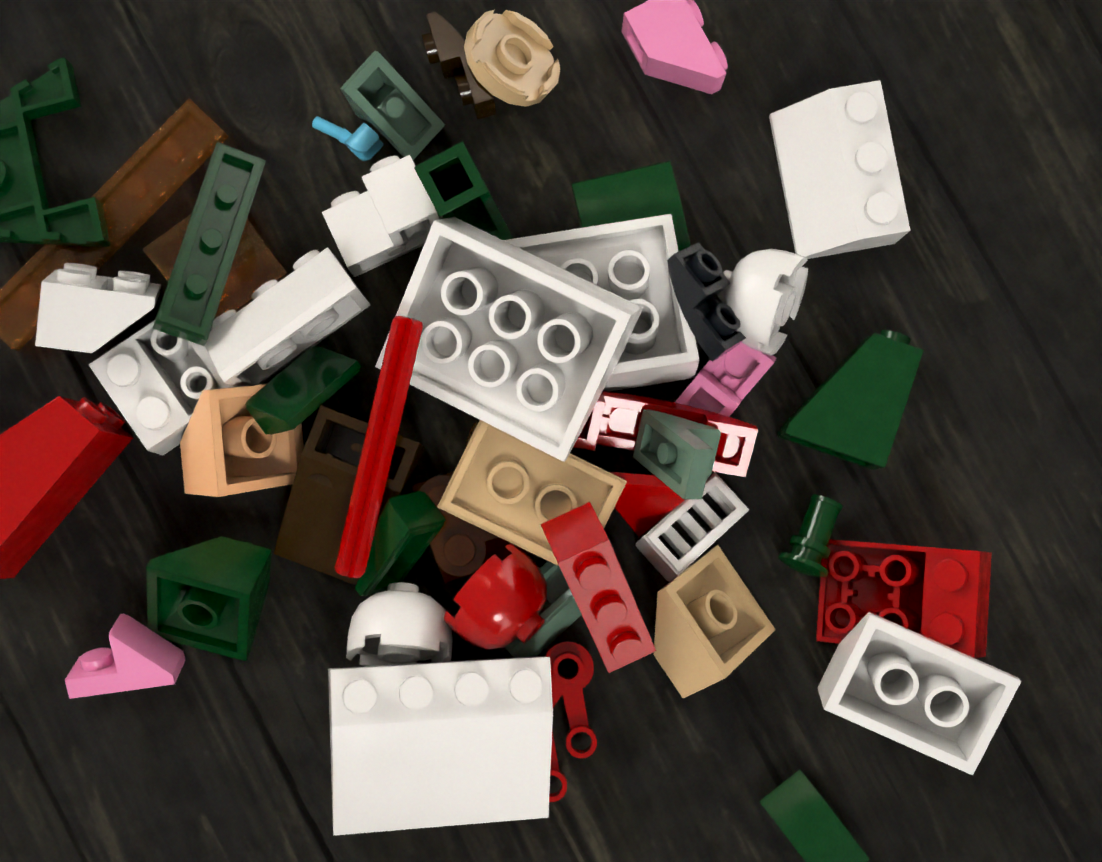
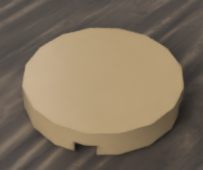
(511, 58)

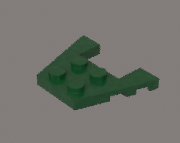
(23, 197)

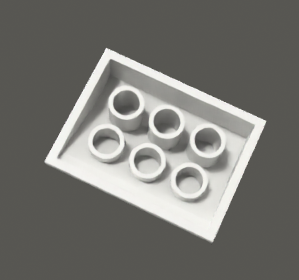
(633, 264)
(512, 335)
(440, 743)

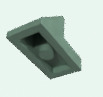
(391, 106)
(677, 451)

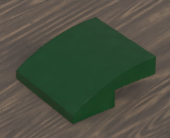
(632, 196)

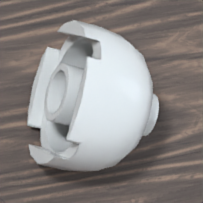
(763, 295)
(399, 628)

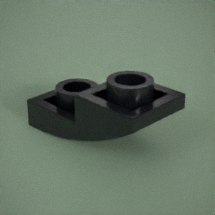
(696, 283)

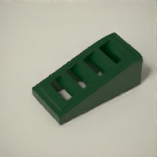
(399, 540)

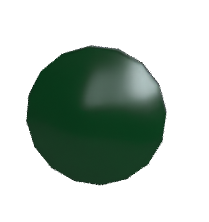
(813, 538)

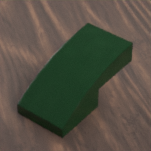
(811, 823)

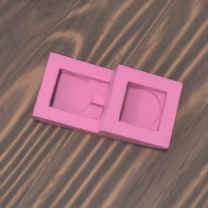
(726, 380)

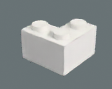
(383, 220)

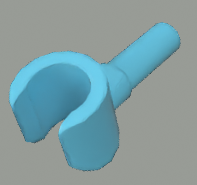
(362, 143)

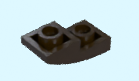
(447, 46)

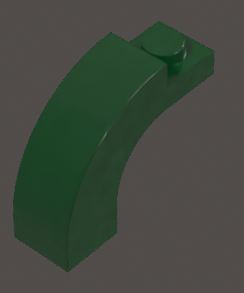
(460, 191)

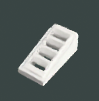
(660, 555)

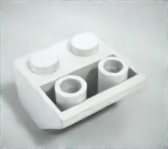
(87, 309)
(157, 384)

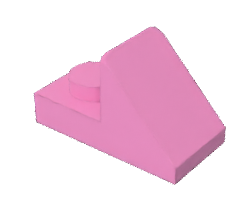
(136, 662)

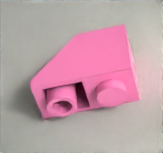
(673, 46)

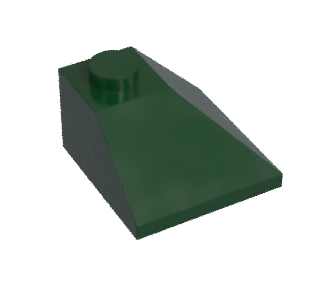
(209, 595)

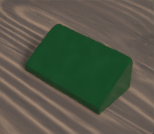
(300, 389)

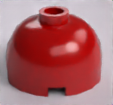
(501, 602)

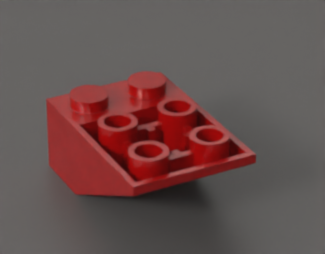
(917, 587)

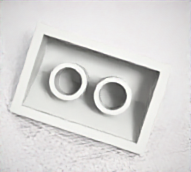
(839, 171)
(284, 320)
(917, 691)

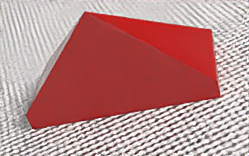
(645, 501)

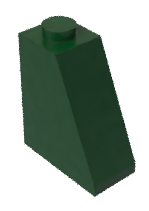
(859, 403)

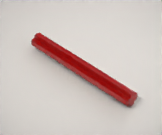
(378, 446)

